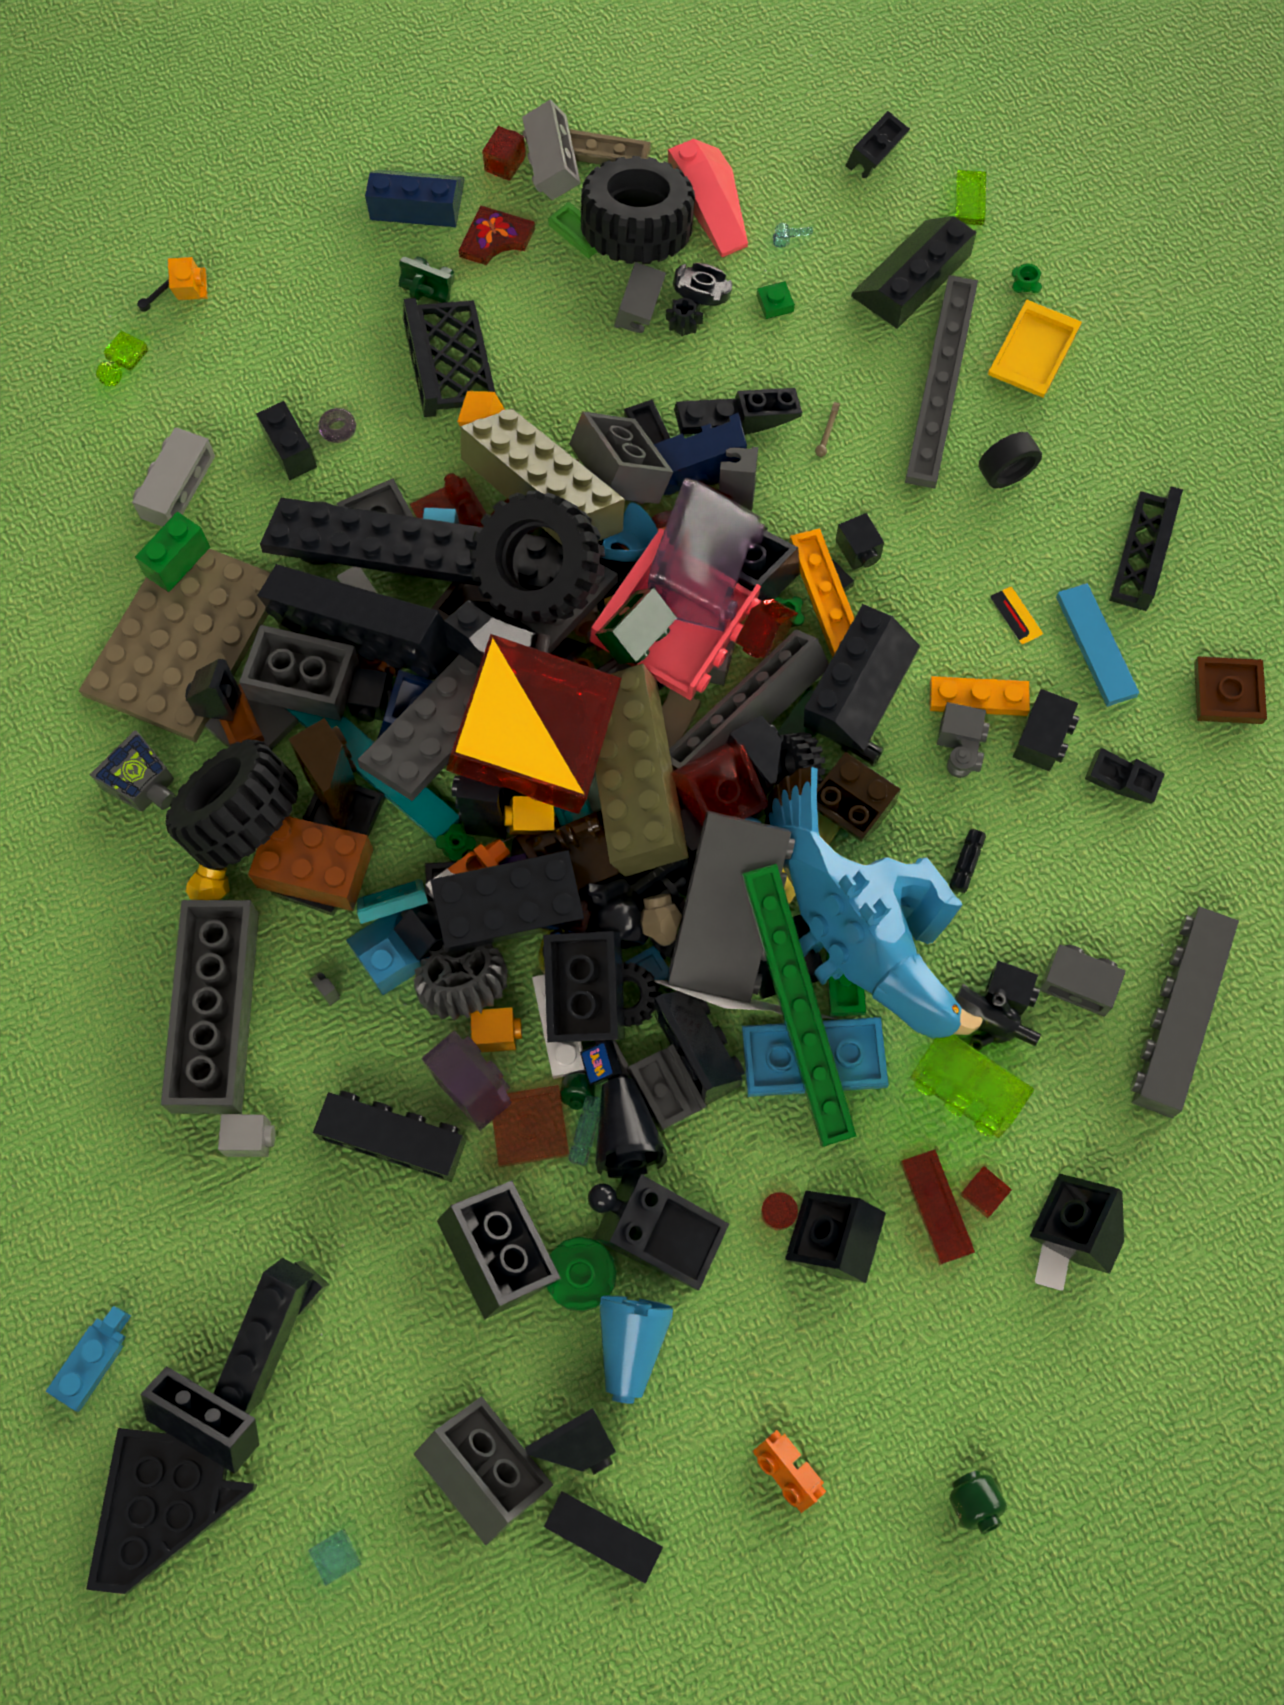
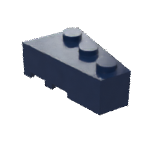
(701, 454)

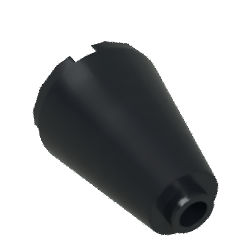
(626, 1131)

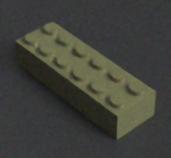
(523, 459)
(636, 780)

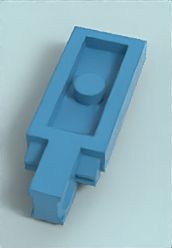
(90, 1360)

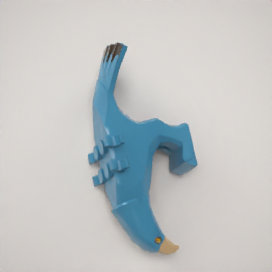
(869, 915)

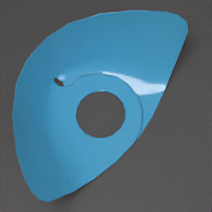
(636, 535)

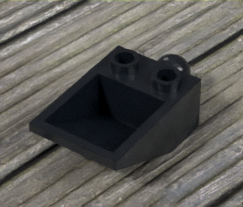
(657, 1228)

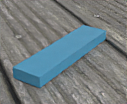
(1097, 645)

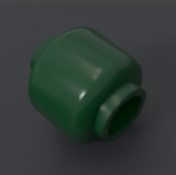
(978, 1502)

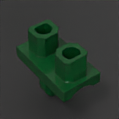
(425, 280)

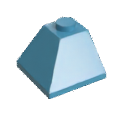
(384, 953)

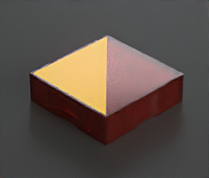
(534, 724)

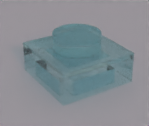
(334, 1557)

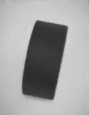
(1010, 460)

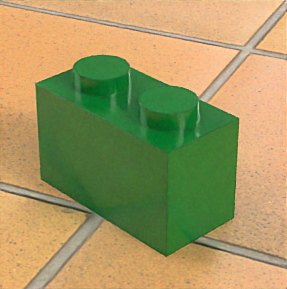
(172, 551)

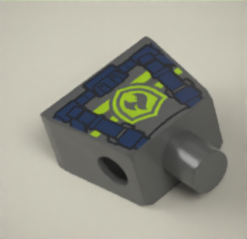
(135, 775)

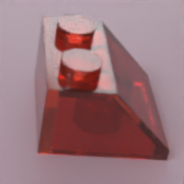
(721, 784)

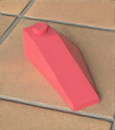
(715, 193)

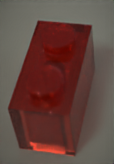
(765, 628)

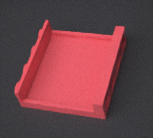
(688, 650)

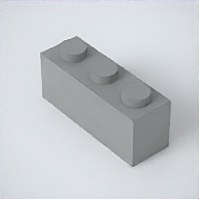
(550, 150)
(173, 477)

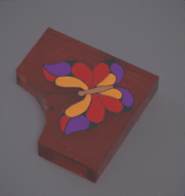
(495, 233)

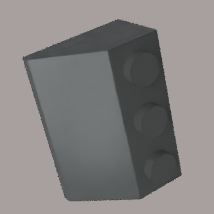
(482, 1469)

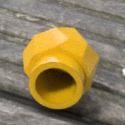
(208, 884)

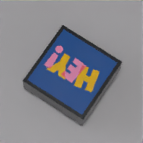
(600, 1062)

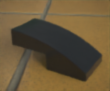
(1125, 778)

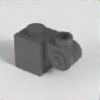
(963, 730)

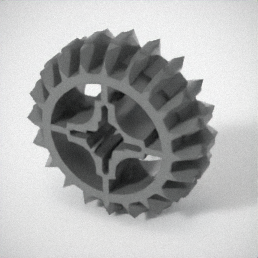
(460, 980)

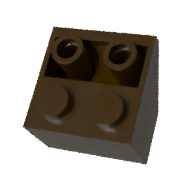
(856, 797)

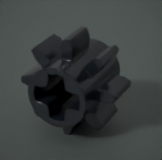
(684, 316)

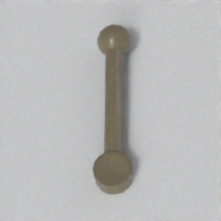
(821, 449)

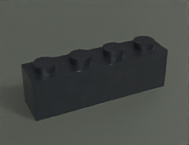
(389, 1135)
(263, 1335)

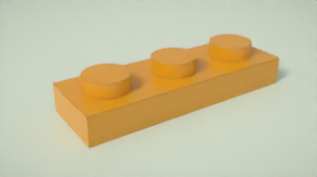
(992, 695)

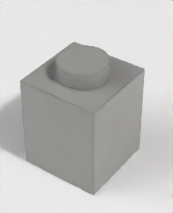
(245, 1135)

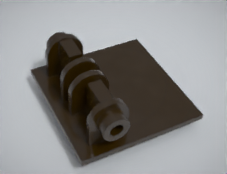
(586, 848)

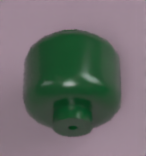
(575, 1090)

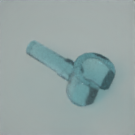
(782, 234)

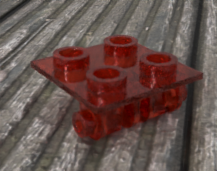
(454, 495)

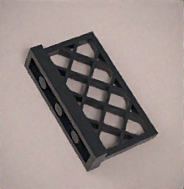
(422, 352)

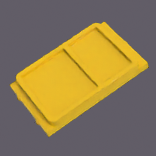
(1035, 348)

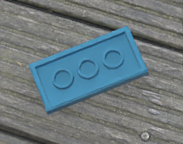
(854, 1045)

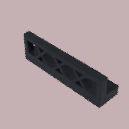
(1157, 553)

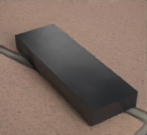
(603, 1537)

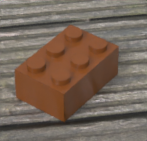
(313, 863)

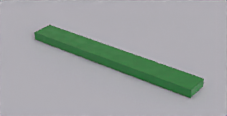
(798, 1005)

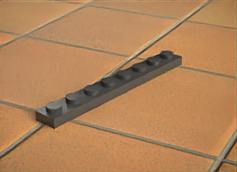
(941, 382)

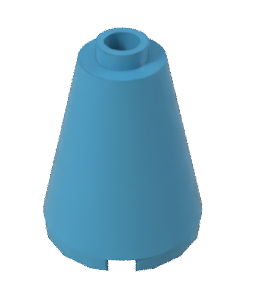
(631, 1343)

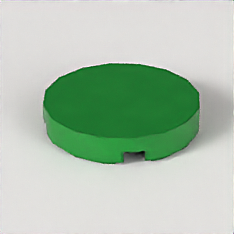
(585, 1274)

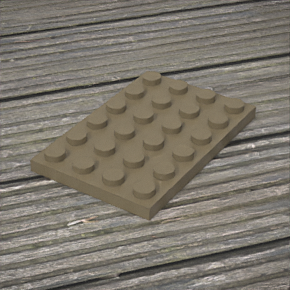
(172, 636)

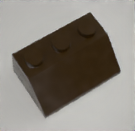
(327, 768)

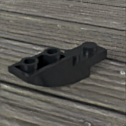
(756, 409)

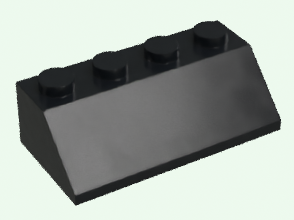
(916, 269)
(861, 679)

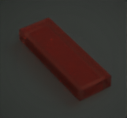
(937, 1207)

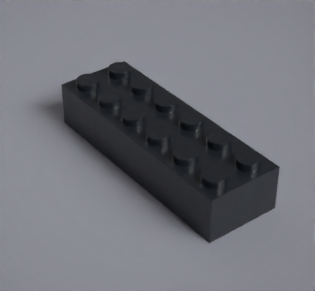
(373, 623)

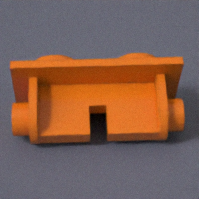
(799, 1486)

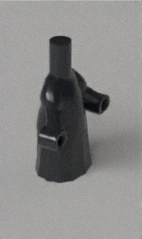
(998, 1018)

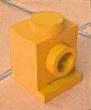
(187, 279)

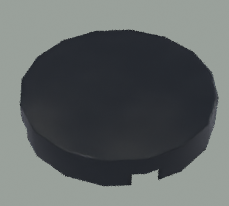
(702, 284)

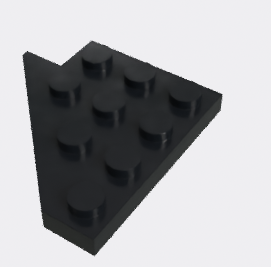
(155, 1506)

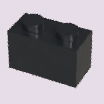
(286, 440)
(1045, 730)

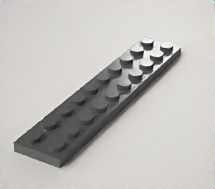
(425, 733)

